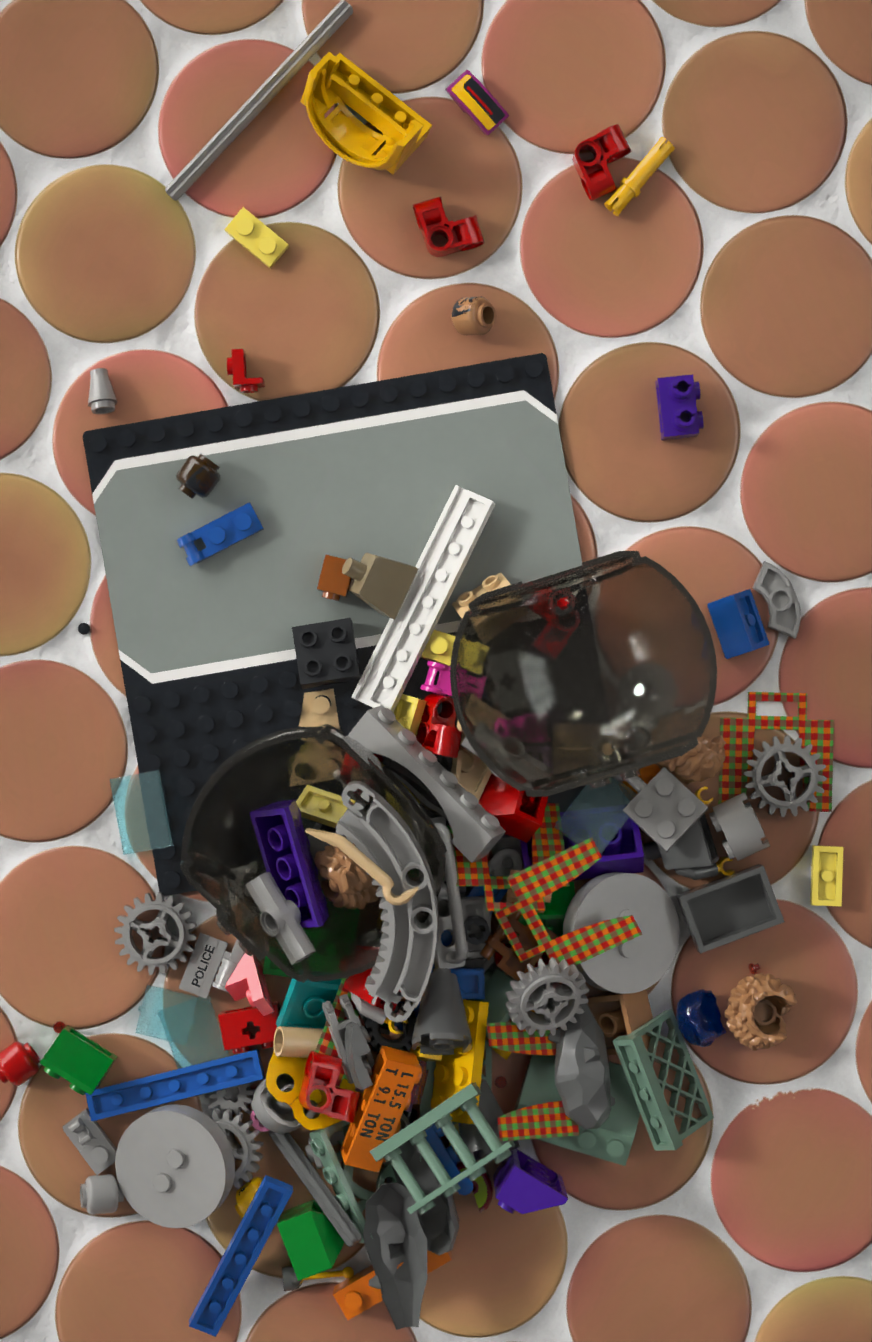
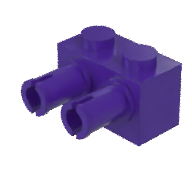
(678, 407)

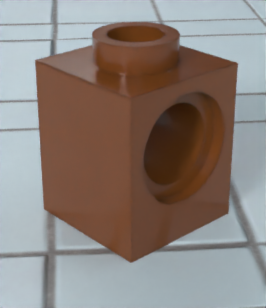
(332, 580)

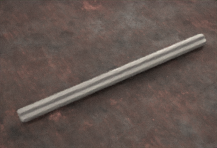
(259, 100)

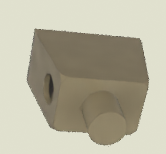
(380, 582)

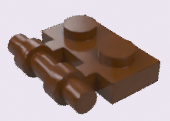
(510, 962)

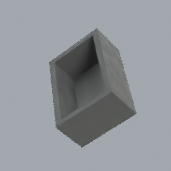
(730, 908)

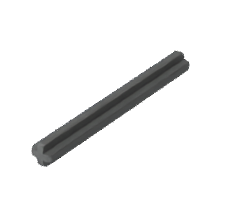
(317, 1188)

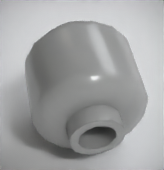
(100, 1194)

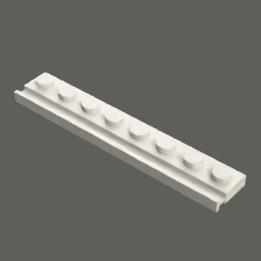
(426, 599)

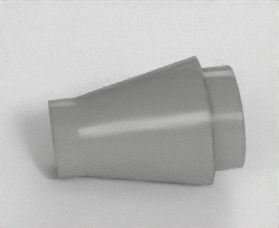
(101, 394)

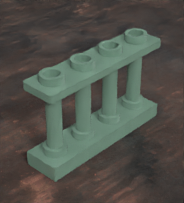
(416, 1134)

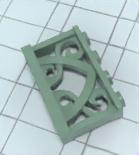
(341, 1176)

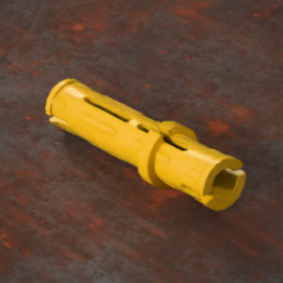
(631, 185)

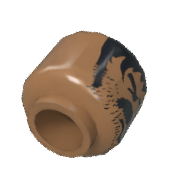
(473, 315)

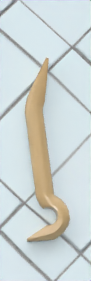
(366, 864)

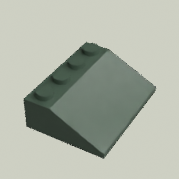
(608, 1142)

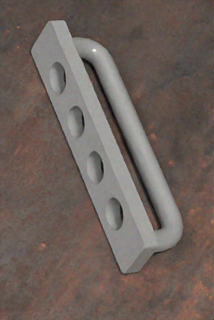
(456, 952)

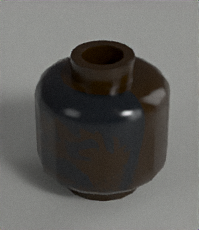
(198, 476)

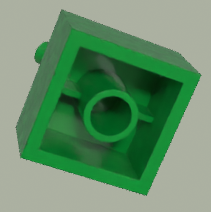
(309, 1239)

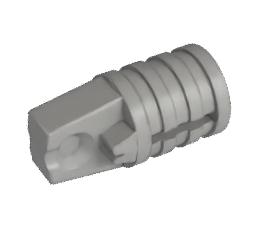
(227, 967)

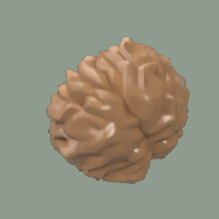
(698, 763)
(346, 881)
(757, 1011)

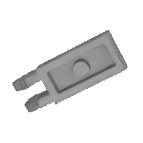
(337, 1031)

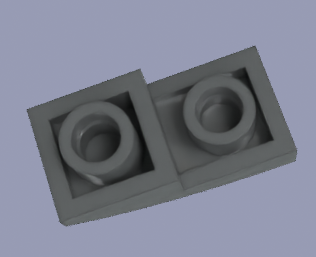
(356, 1046)

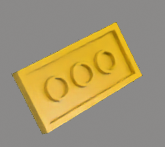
(462, 1069)

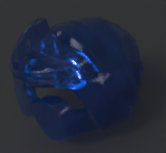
(699, 1018)

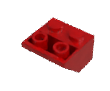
(515, 810)

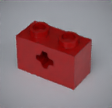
(235, 1021)

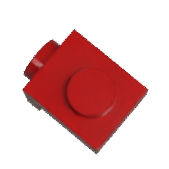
(237, 367)

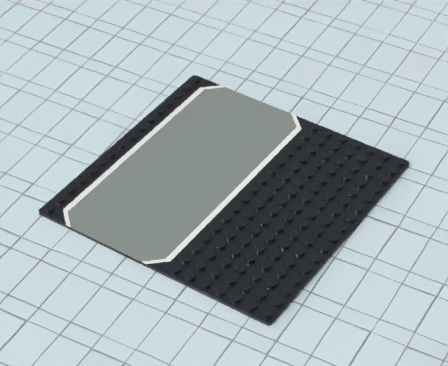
(327, 475)

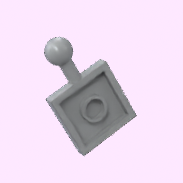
(663, 808)

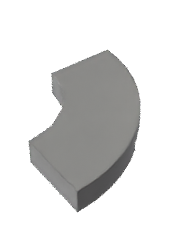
(781, 600)

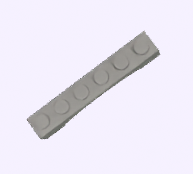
(472, 826)

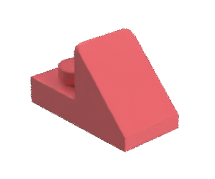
(251, 983)

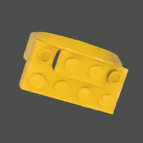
(342, 82)

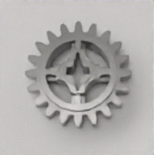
(791, 801)
(145, 956)
(541, 992)
(248, 1153)

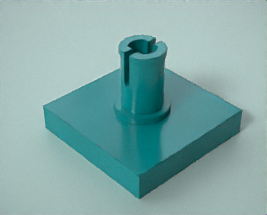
(304, 1003)

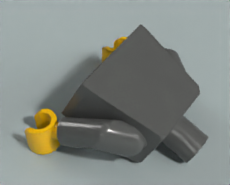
(694, 852)

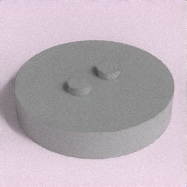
(638, 961)
(175, 1166)

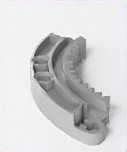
(406, 943)

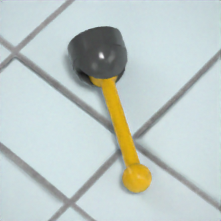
(291, 1282)

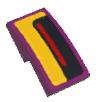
(477, 102)

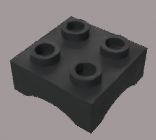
(326, 653)

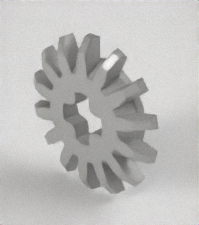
(243, 1097)

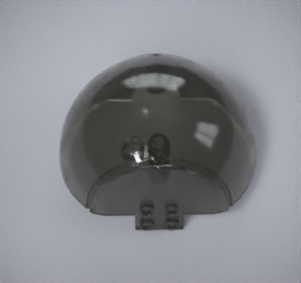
(556, 685)
(224, 852)

